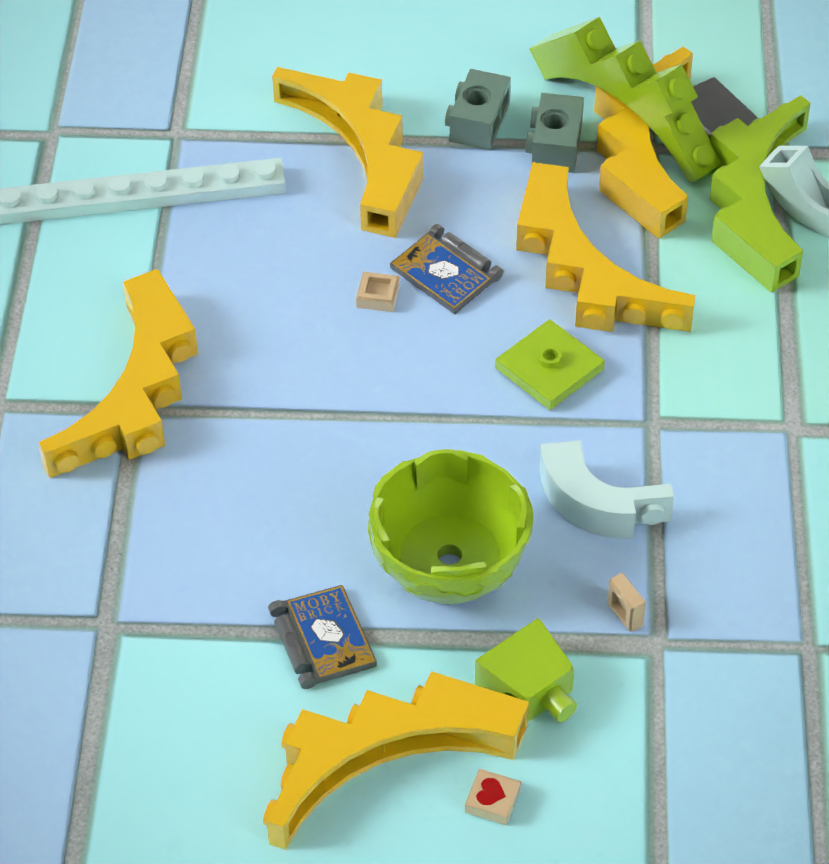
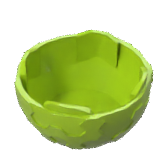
(446, 507)

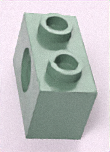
(478, 109)
(556, 130)

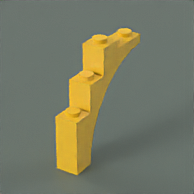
(375, 136)
(631, 169)
(575, 265)
(149, 382)
(381, 729)

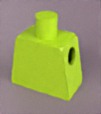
(530, 669)

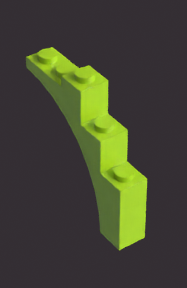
(629, 75)
(746, 223)

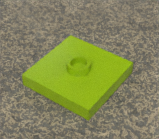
(549, 364)

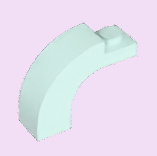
(798, 186)
(594, 504)

